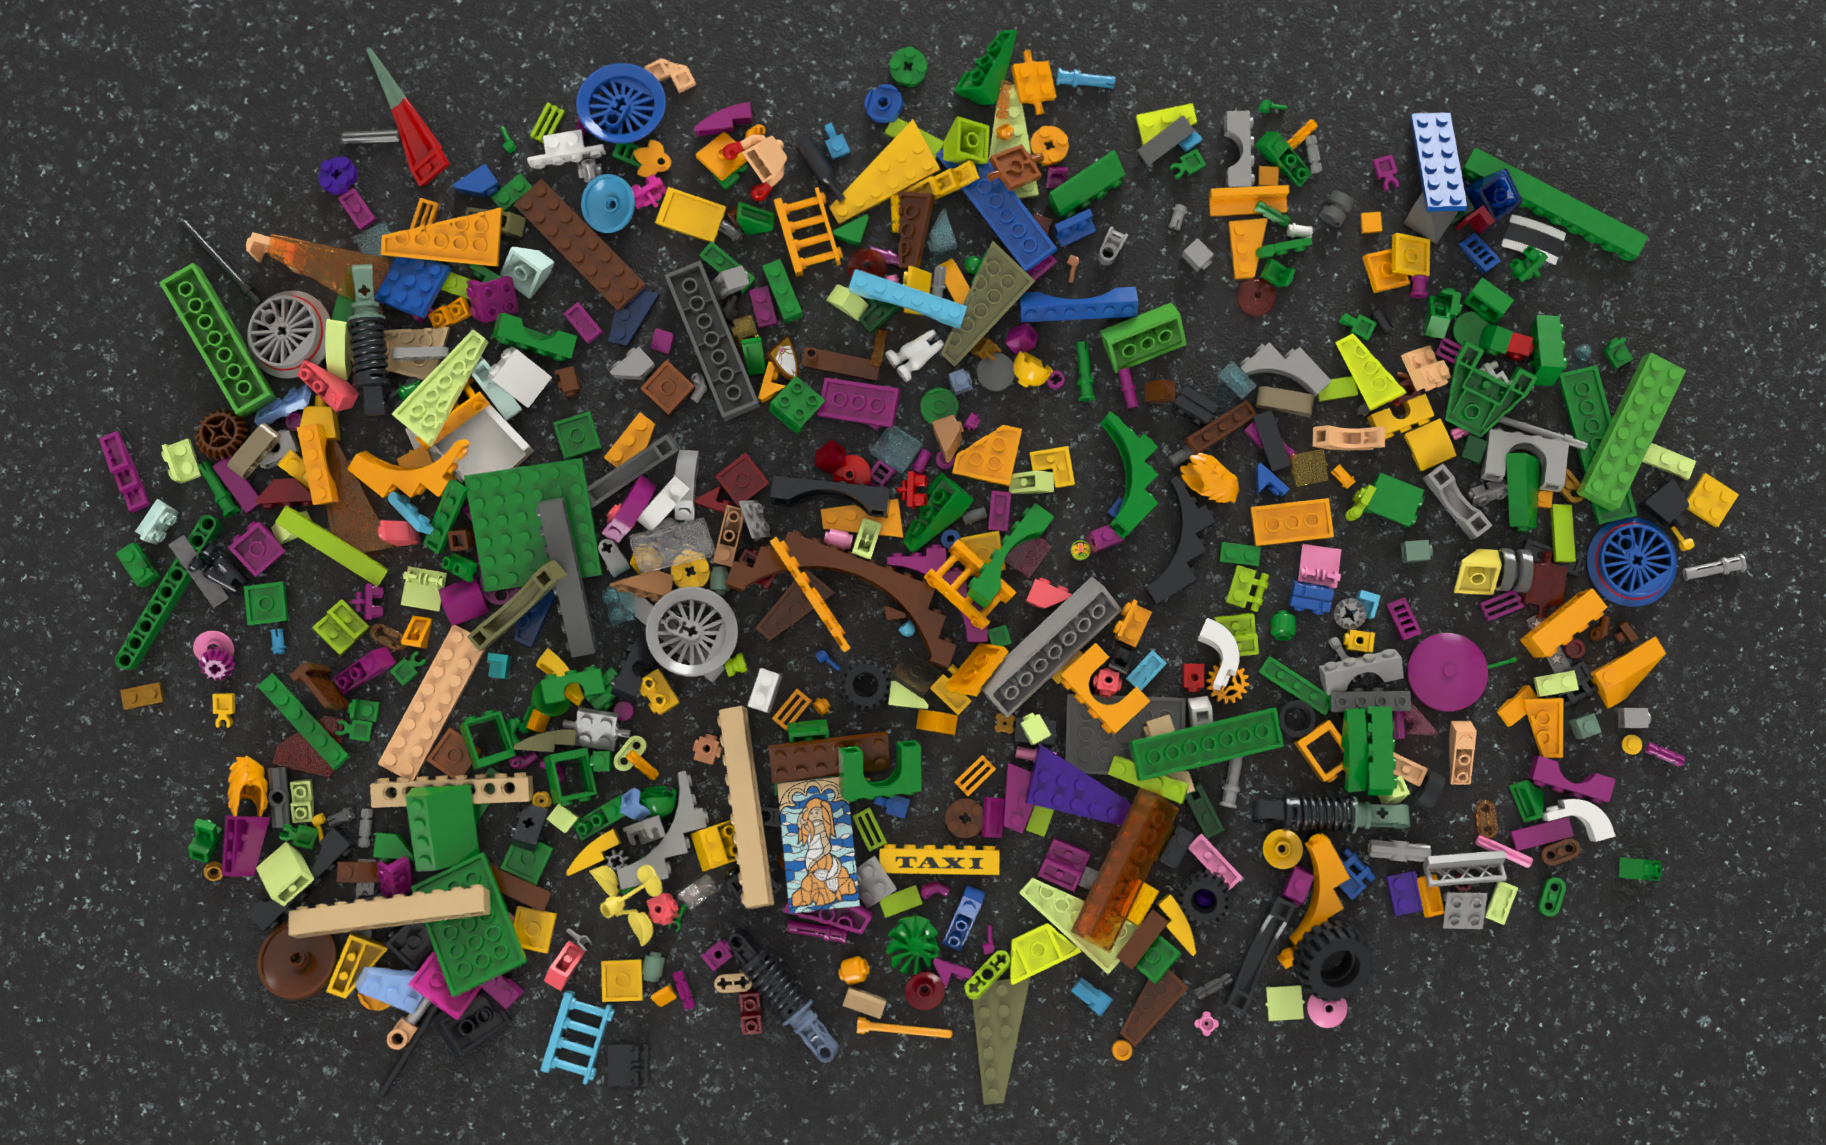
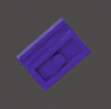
(1404, 893)

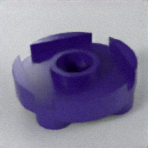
(331, 168)

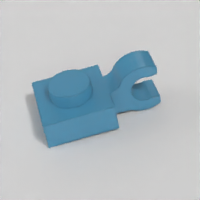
(835, 144)

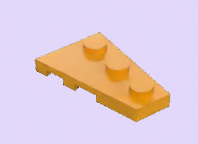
(632, 441)

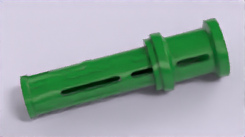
(1085, 380)
(222, 496)

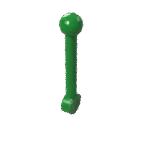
(1512, 660)

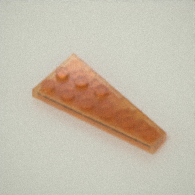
(328, 264)
(353, 515)

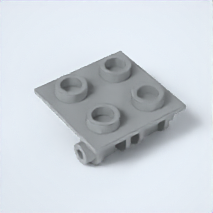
(755, 520)
(1464, 910)

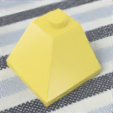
(1479, 573)

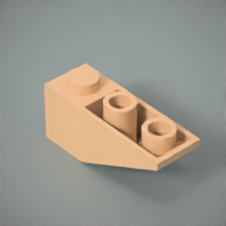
(1461, 752)

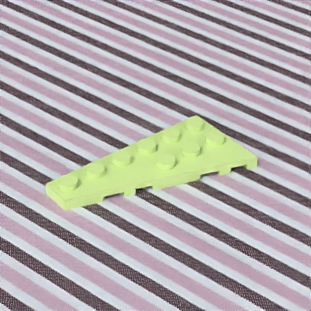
(1017, 121)
(435, 397)
(1063, 911)

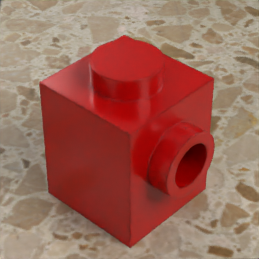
(1519, 347)
(1192, 677)

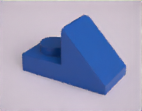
(1265, 477)

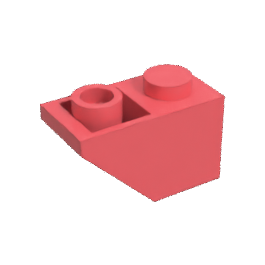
(1044, 595)

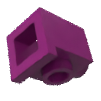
(712, 960)

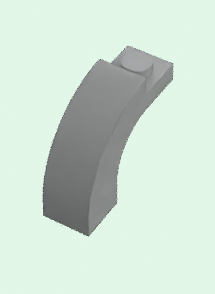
(686, 471)

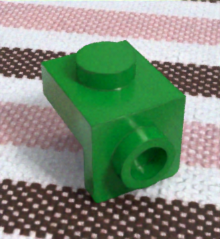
(1277, 273)
(1454, 300)

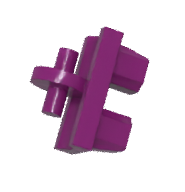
(369, 610)

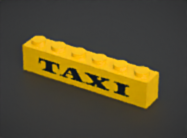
(940, 860)

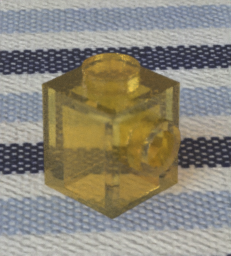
(744, 328)

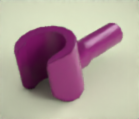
(988, 947)

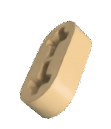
(732, 987)

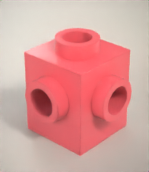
(1106, 689)
(662, 909)

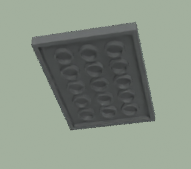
(1093, 749)

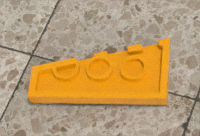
(850, 518)

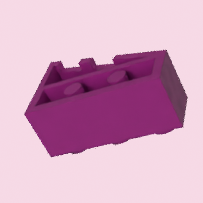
(1016, 788)
(243, 844)

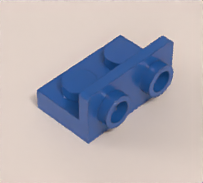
(1074, 228)

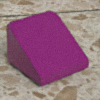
(1056, 176)
(662, 341)

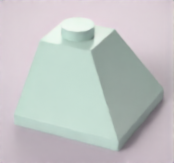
(527, 268)

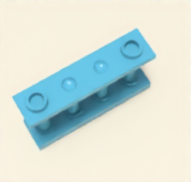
(564, 1022)

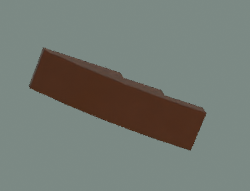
(521, 889)

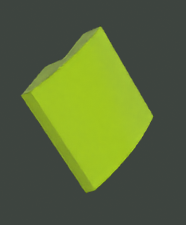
(340, 627)
(1243, 630)

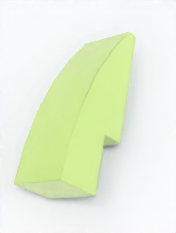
(338, 348)

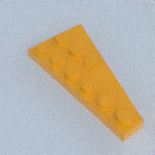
(458, 240)
(812, 594)

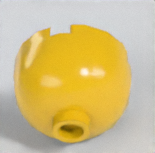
(1030, 370)

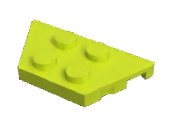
(1038, 951)

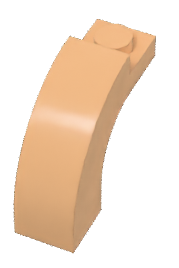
(1348, 439)

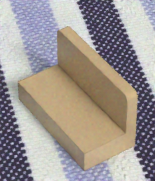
(864, 1002)

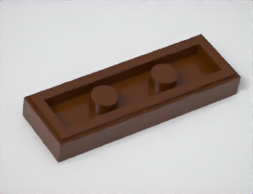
(1142, 939)

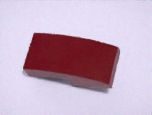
(750, 1012)

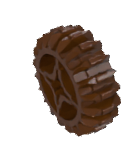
(221, 423)

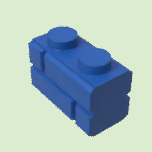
(1310, 596)

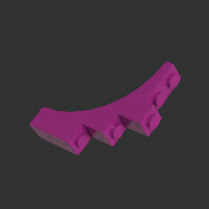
(934, 559)

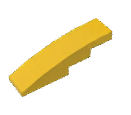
(947, 181)

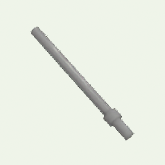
(1542, 432)

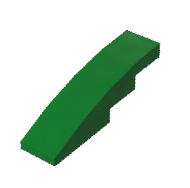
(1355, 749)

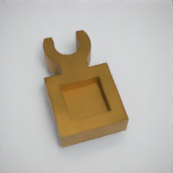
(984, 348)

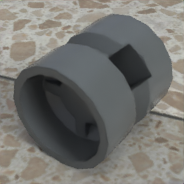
(1338, 205)

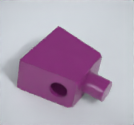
(1103, 538)
(1297, 885)

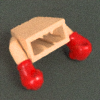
(765, 158)

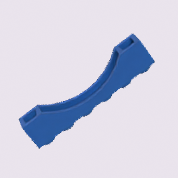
(1114, 304)

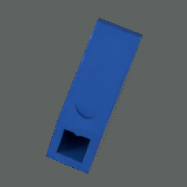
(963, 917)

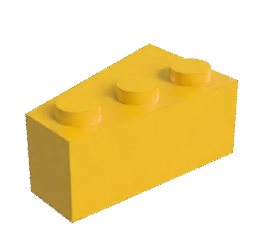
(358, 953)

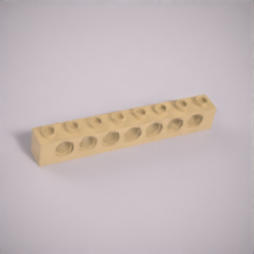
(523, 788)

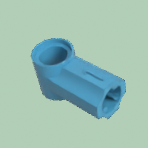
(1095, 999)

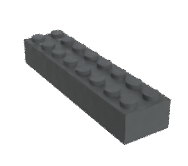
(712, 341)

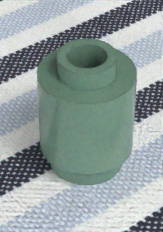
(718, 580)
(653, 966)

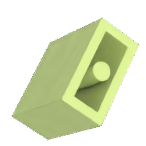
(285, 873)

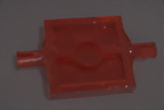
(1547, 585)

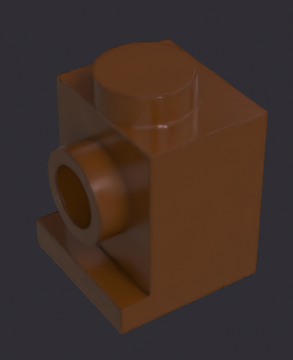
(568, 381)
(465, 538)

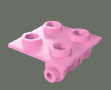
(1320, 565)

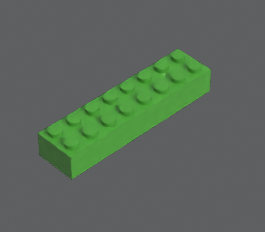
(218, 340)
(1631, 432)

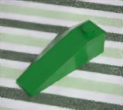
(984, 79)

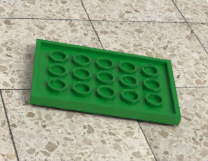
(476, 946)

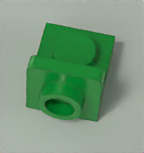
(1617, 352)
(364, 710)

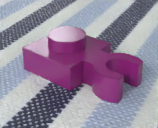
(1385, 169)

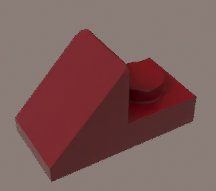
(710, 500)

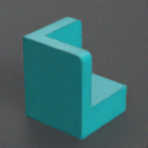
(499, 665)

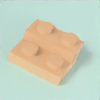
(1425, 369)

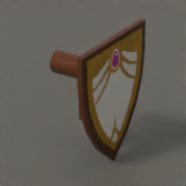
(784, 358)

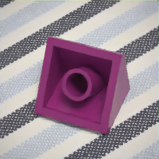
(463, 601)

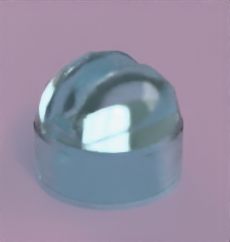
(1583, 352)

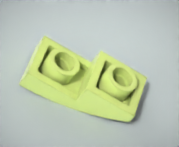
(302, 800)

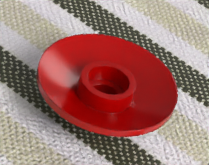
(859, 468)

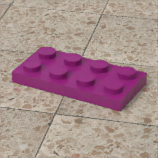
(859, 402)

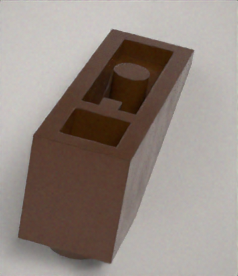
(358, 871)

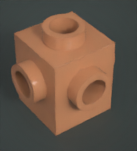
(700, 752)

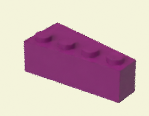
(847, 918)

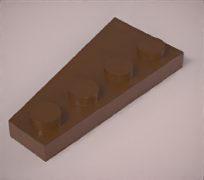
(791, 607)

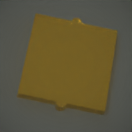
(1309, 467)

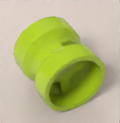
(736, 664)

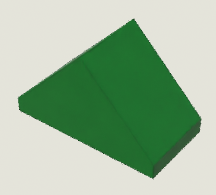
(853, 232)

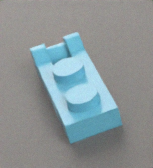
(410, 512)

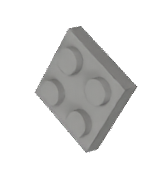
(873, 882)

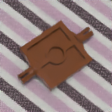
(1015, 167)

